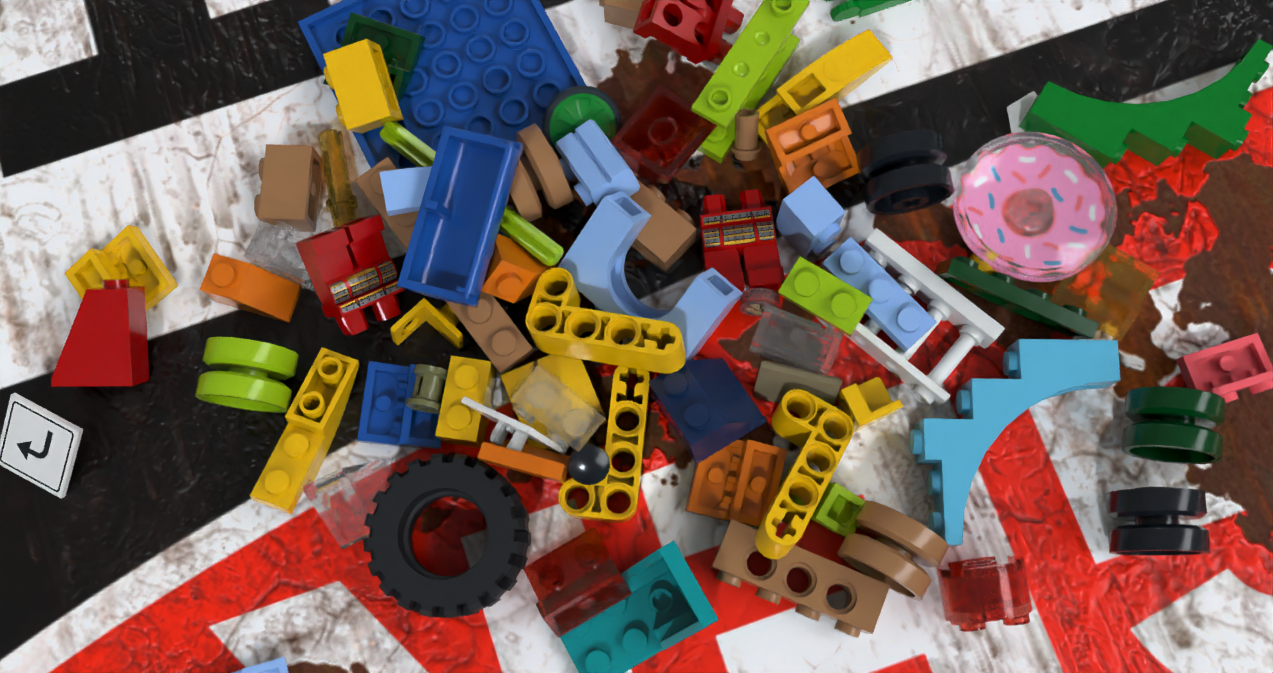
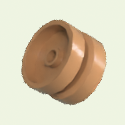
(537, 171)
(893, 549)

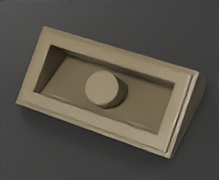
(777, 379)

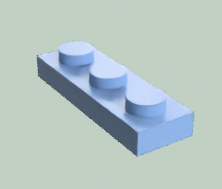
(891, 305)

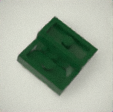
(399, 47)

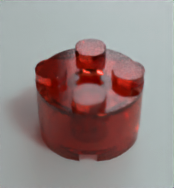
(984, 591)

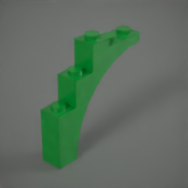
(1205, 119)

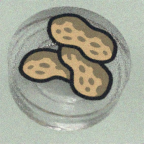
(755, 299)

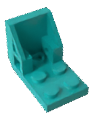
(658, 614)

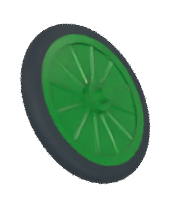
(575, 107)

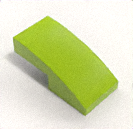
(835, 509)

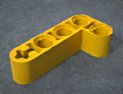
(655, 343)
(616, 442)
(801, 480)

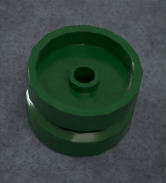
(1174, 425)

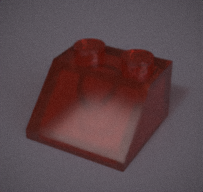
(661, 136)

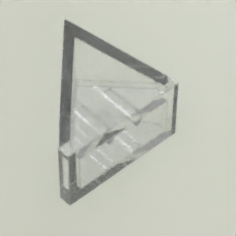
(347, 497)

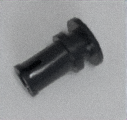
(589, 464)

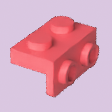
(1229, 368)

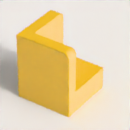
(867, 403)

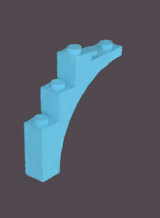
(957, 446)

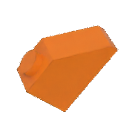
(512, 271)
(250, 288)

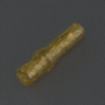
(340, 200)

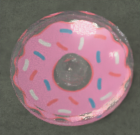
(1034, 206)

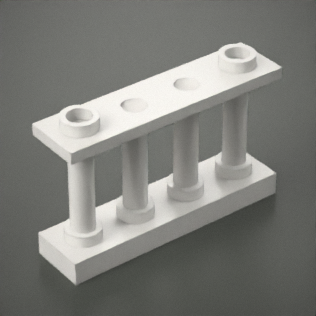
(942, 304)

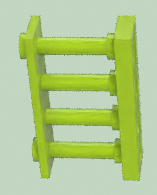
(748, 71)

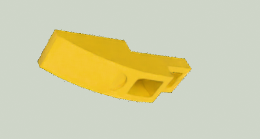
(825, 79)
(309, 431)

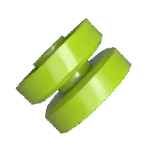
(247, 374)

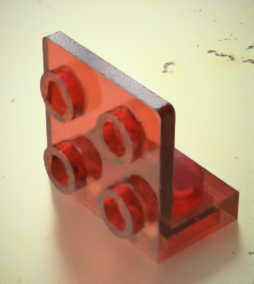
(576, 582)

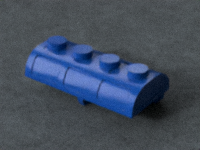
(460, 216)

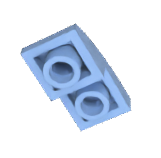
(404, 189)

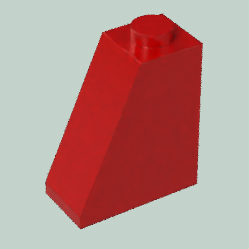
(106, 339)

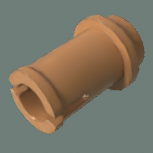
(746, 135)

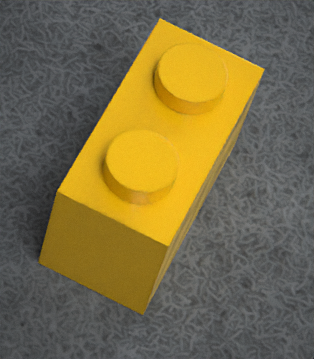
(361, 86)
(458, 422)

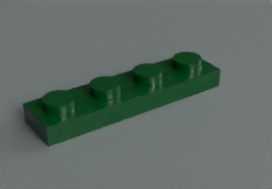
(1030, 304)

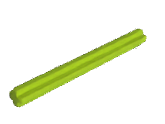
(512, 223)

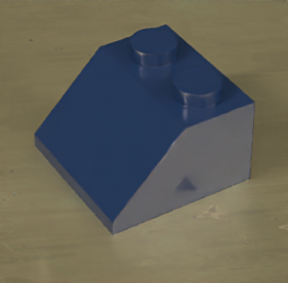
(705, 406)

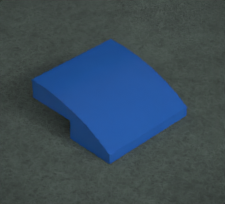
(384, 412)

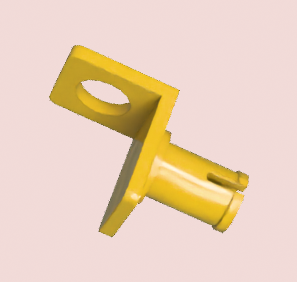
(441, 319)

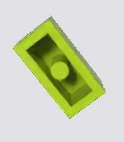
(825, 296)

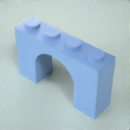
(598, 273)

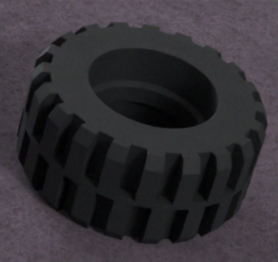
(394, 525)

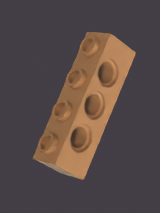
(863, 592)

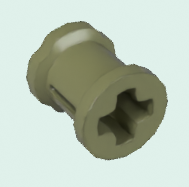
(427, 389)

